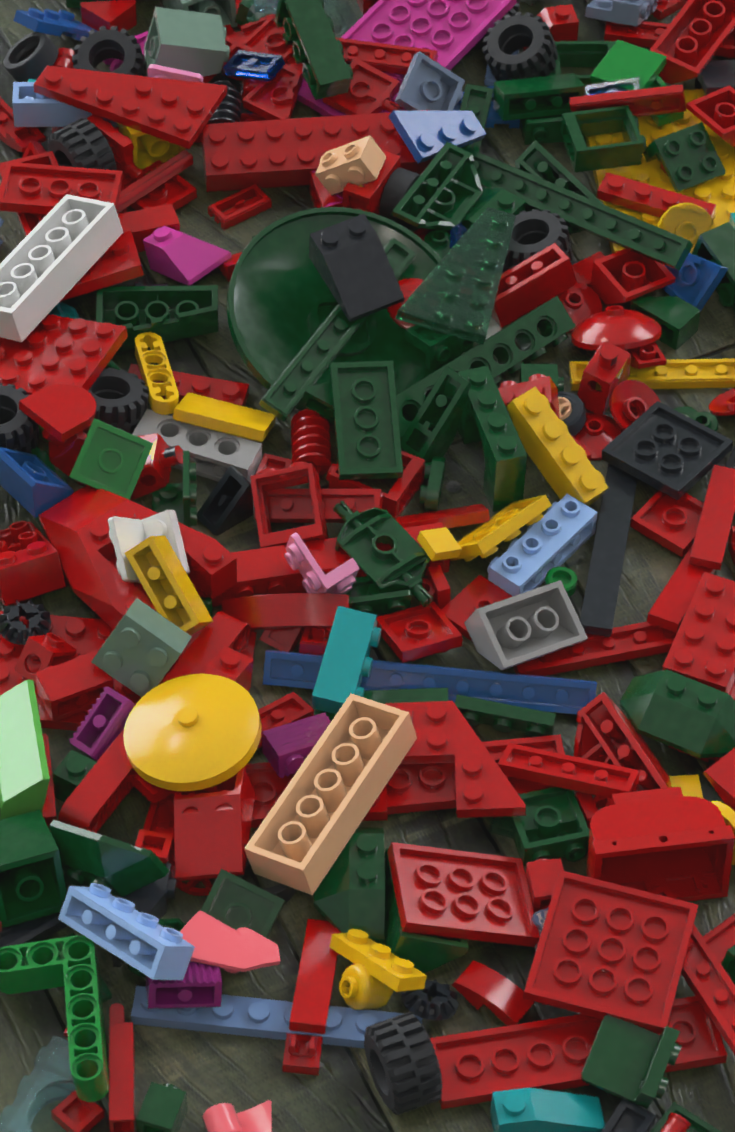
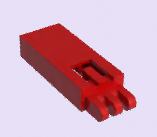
(121, 1071)

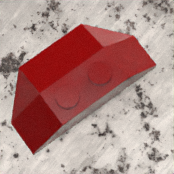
(610, 738)

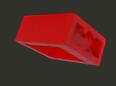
(274, 479)
(401, 491)

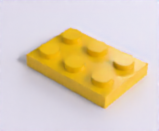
(502, 526)

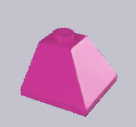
(182, 255)

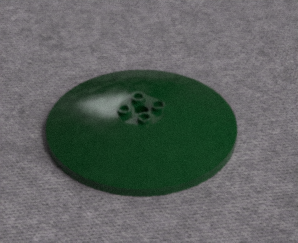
(282, 300)

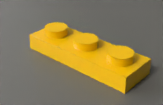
(378, 960)

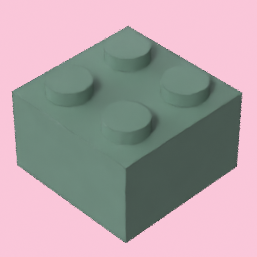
(141, 648)

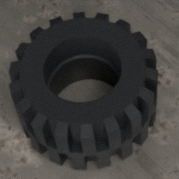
(516, 33)
(107, 45)
(81, 146)
(535, 232)
(120, 398)
(16, 428)
(403, 1063)

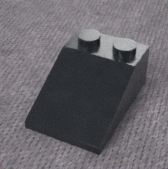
(355, 267)

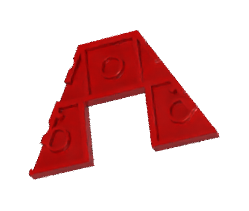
(278, 97)
(449, 738)

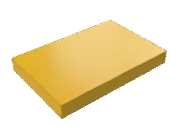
(224, 417)

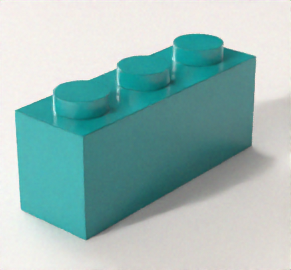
(345, 659)

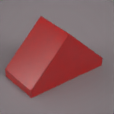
(109, 13)

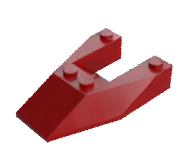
(88, 557)

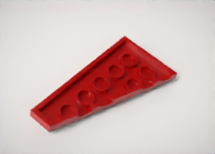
(152, 105)

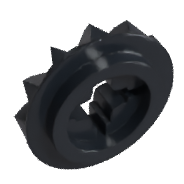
(13, 629)
(440, 1008)

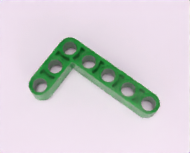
(74, 965)

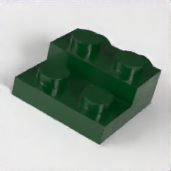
(551, 826)

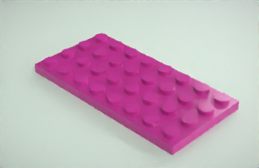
(438, 25)

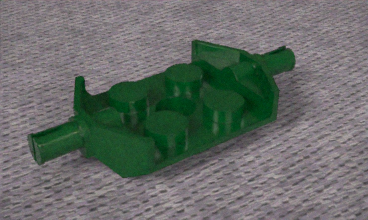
(390, 570)

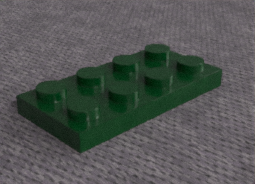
(366, 420)

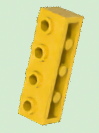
(554, 449)

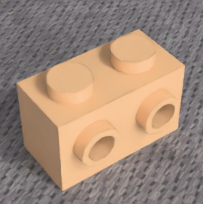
(353, 163)

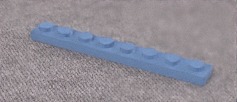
(257, 1019)

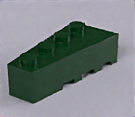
(314, 46)
(719, 247)
(163, 310)

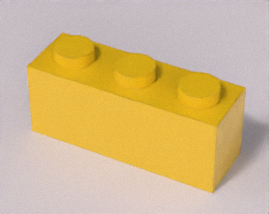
(168, 584)

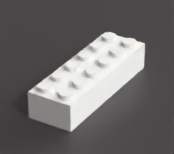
(53, 261)

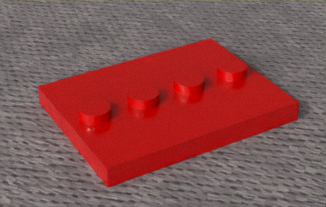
(115, 266)
(462, 894)

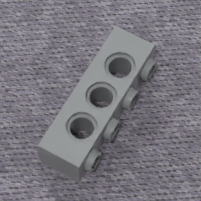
(208, 448)

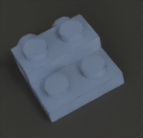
(621, 11)
(429, 86)

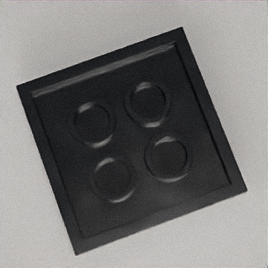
(667, 450)

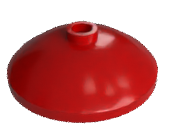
(617, 326)

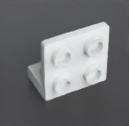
(129, 532)

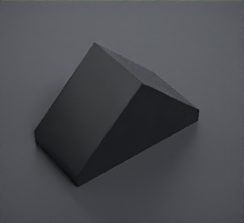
(228, 503)

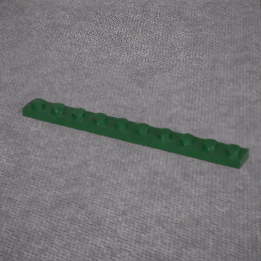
(584, 212)

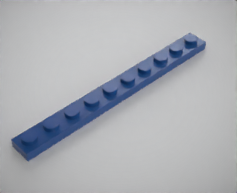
(520, 690)

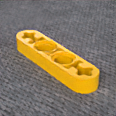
(158, 372)

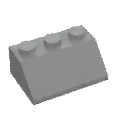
(525, 626)

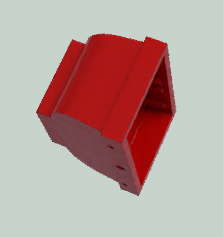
(662, 840)

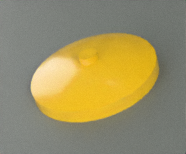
(192, 732)

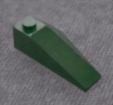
(422, 950)

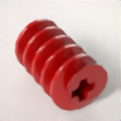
(311, 440)

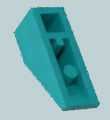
(545, 1111)

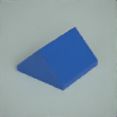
(31, 481)

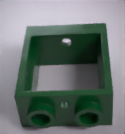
(580, 55)
(598, 122)

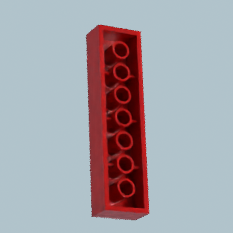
(288, 149)

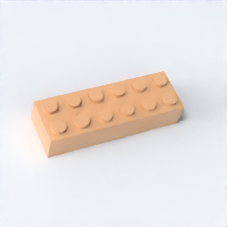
(331, 793)

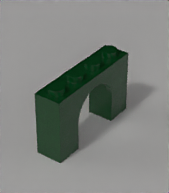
(488, 421)

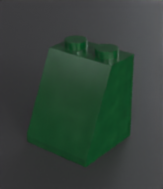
(29, 870)

